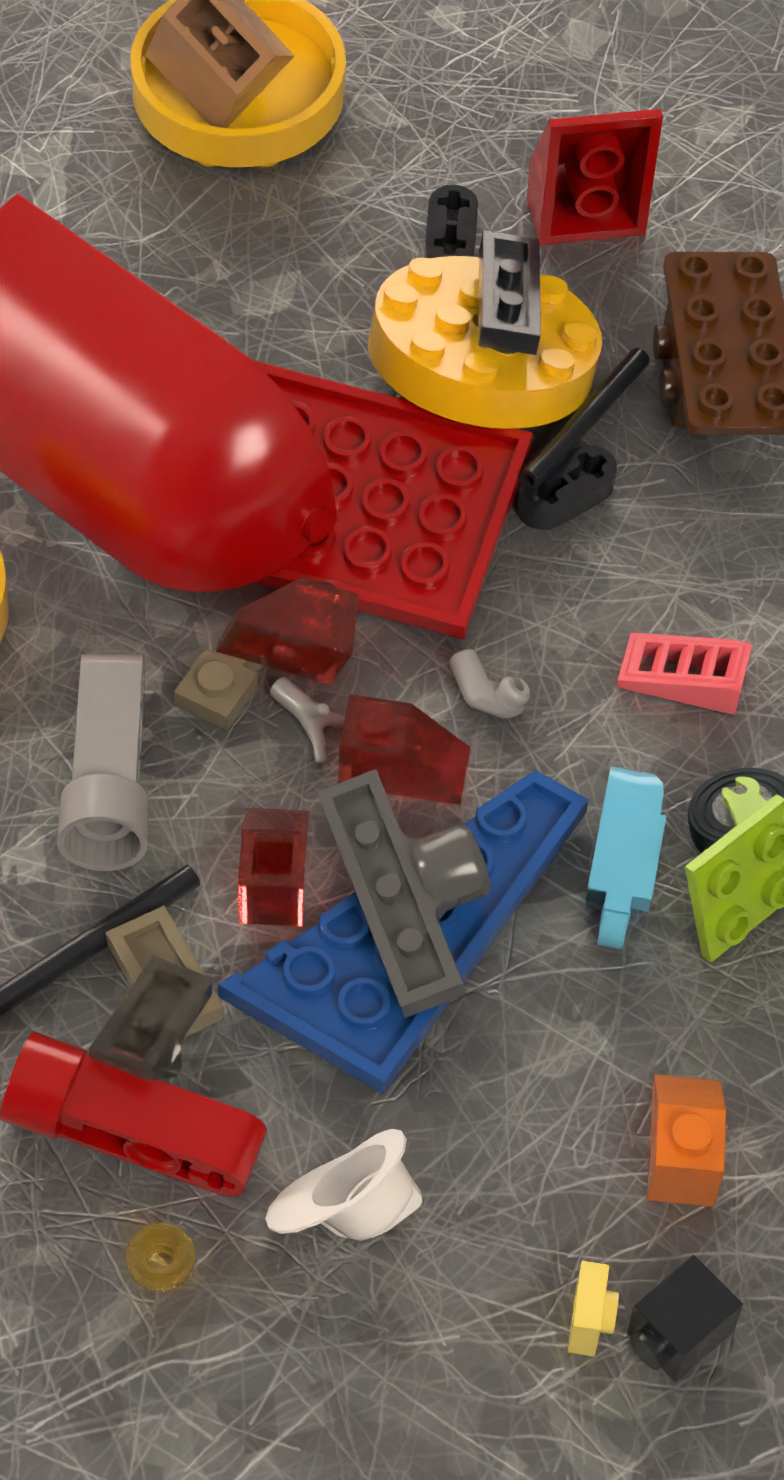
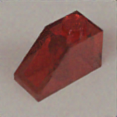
(296, 630)
(405, 746)

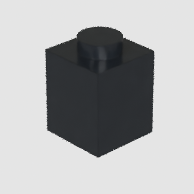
(683, 1319)

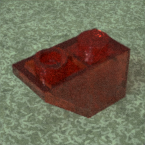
(273, 867)

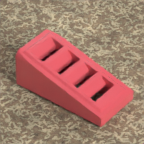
(700, 690)

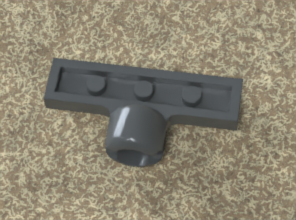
(405, 887)

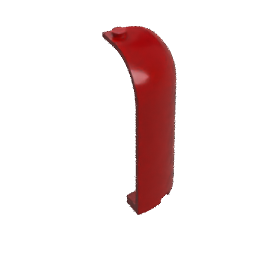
(146, 420)

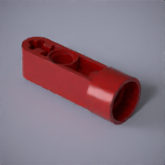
(146, 1123)

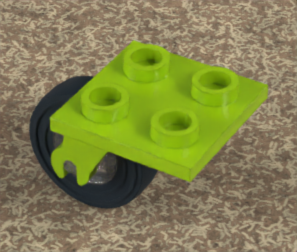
(740, 870)

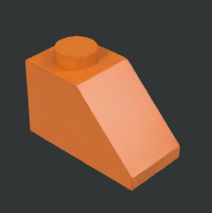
(686, 1140)

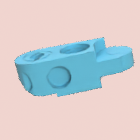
(626, 851)

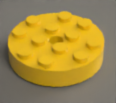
(279, 122)
(430, 353)

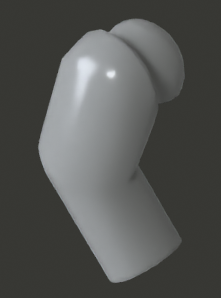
(480, 693)

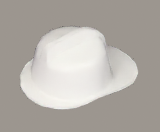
(353, 1194)

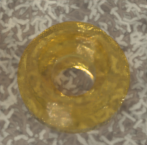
(160, 1239)

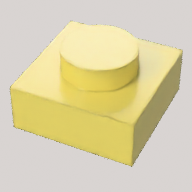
(592, 1310)

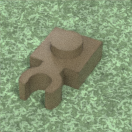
(217, 688)

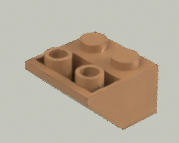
(217, 56)

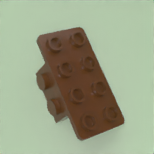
(723, 343)

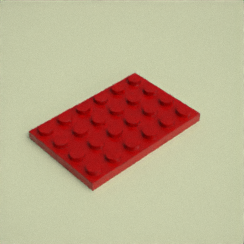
(412, 502)

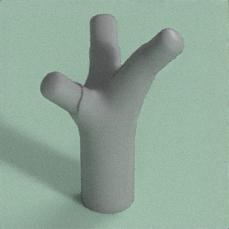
(309, 713)

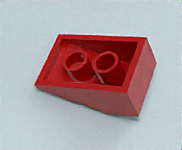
(594, 176)

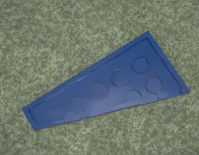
(331, 981)

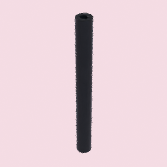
(583, 419)
(93, 939)

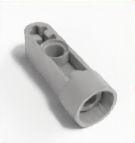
(104, 805)

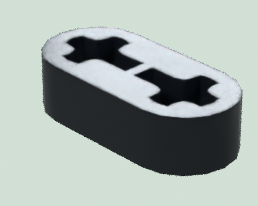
(443, 231)
(570, 493)

